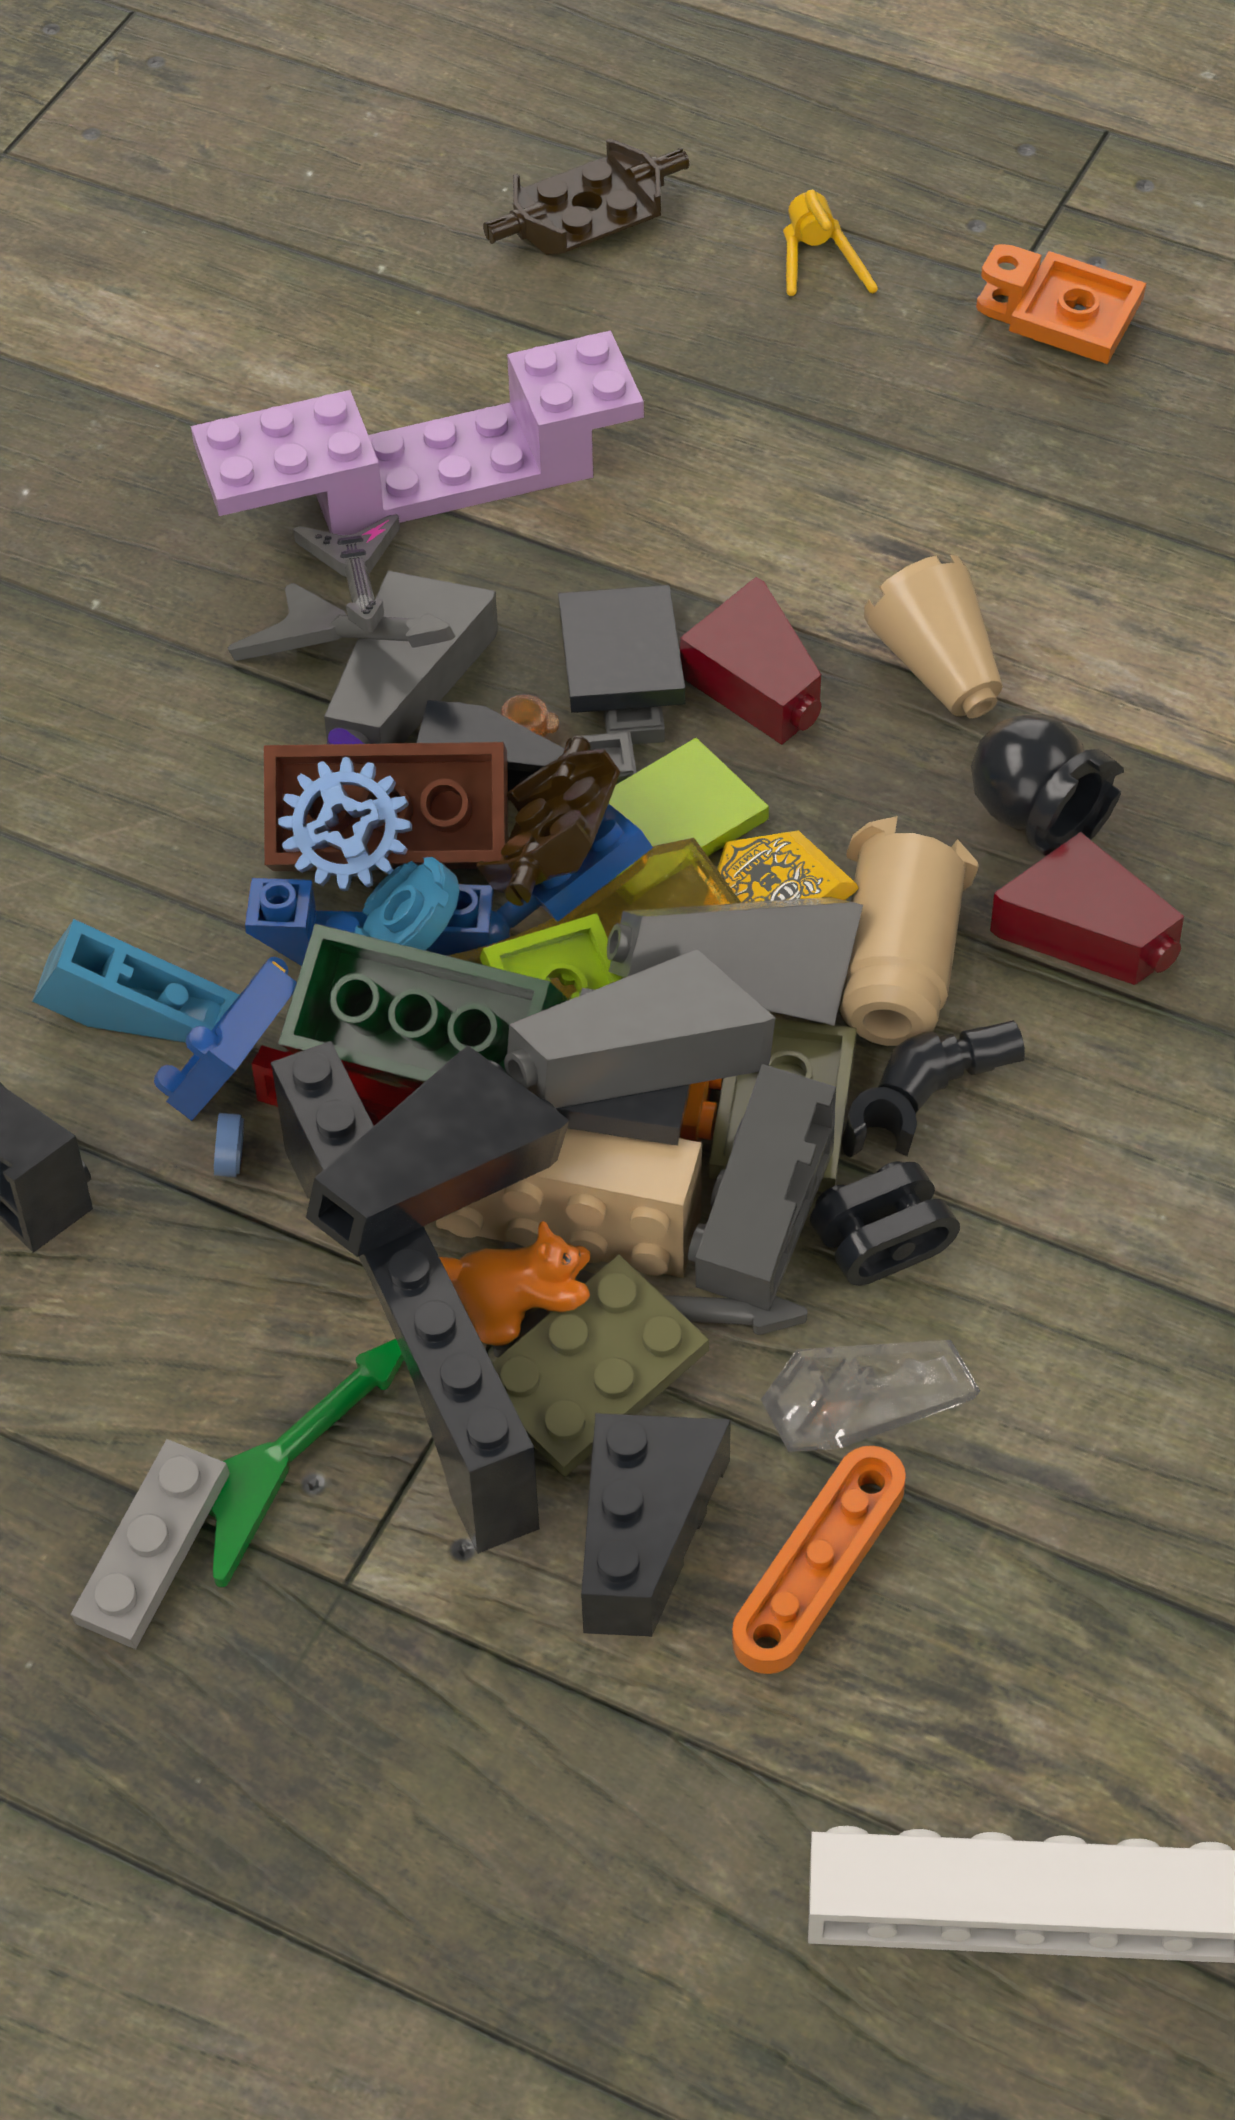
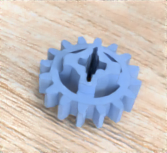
(335, 800)

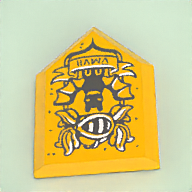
(782, 869)

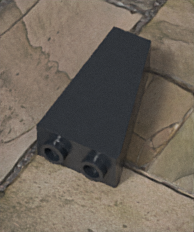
(435, 1154)

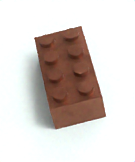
(451, 792)

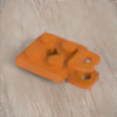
(1044, 300)

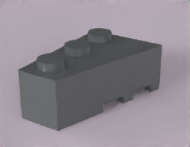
(766, 1188)

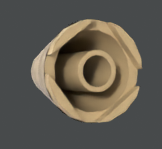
(939, 633)

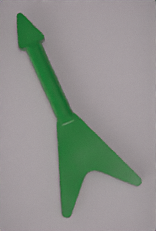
(262, 1470)

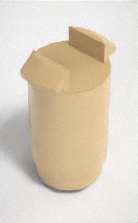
(905, 930)

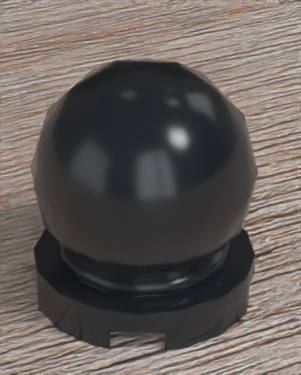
(1043, 782)

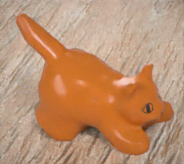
(505, 1283)

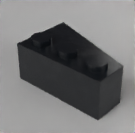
(39, 1174)
(643, 1510)

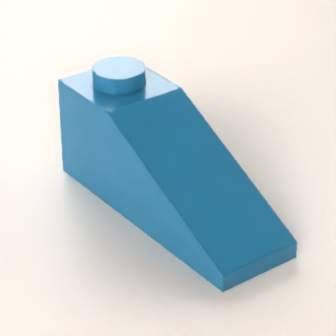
(125, 988)

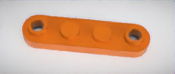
(818, 1559)

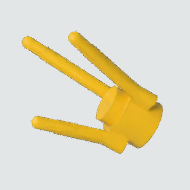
(814, 225)

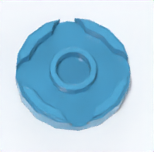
(412, 904)

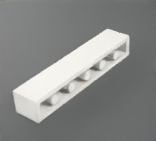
(1022, 1895)

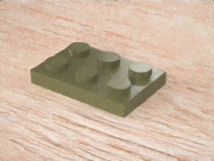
(803, 1049)
(596, 1359)

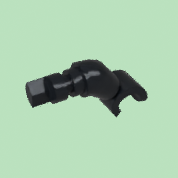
(918, 1070)

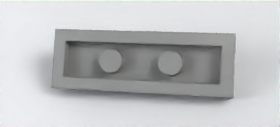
(150, 1544)

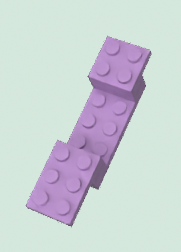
(431, 465)

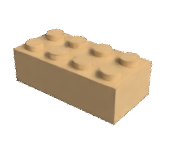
(604, 1196)

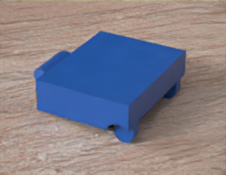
(225, 1046)

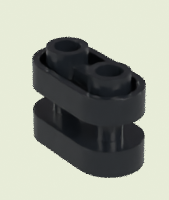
(884, 1222)

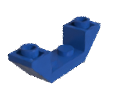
(285, 913)

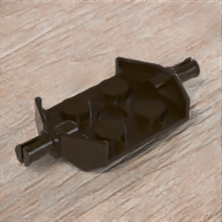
(619, 186)
(554, 820)

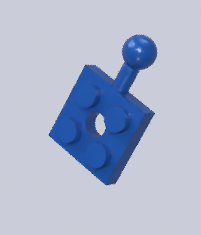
(613, 850)

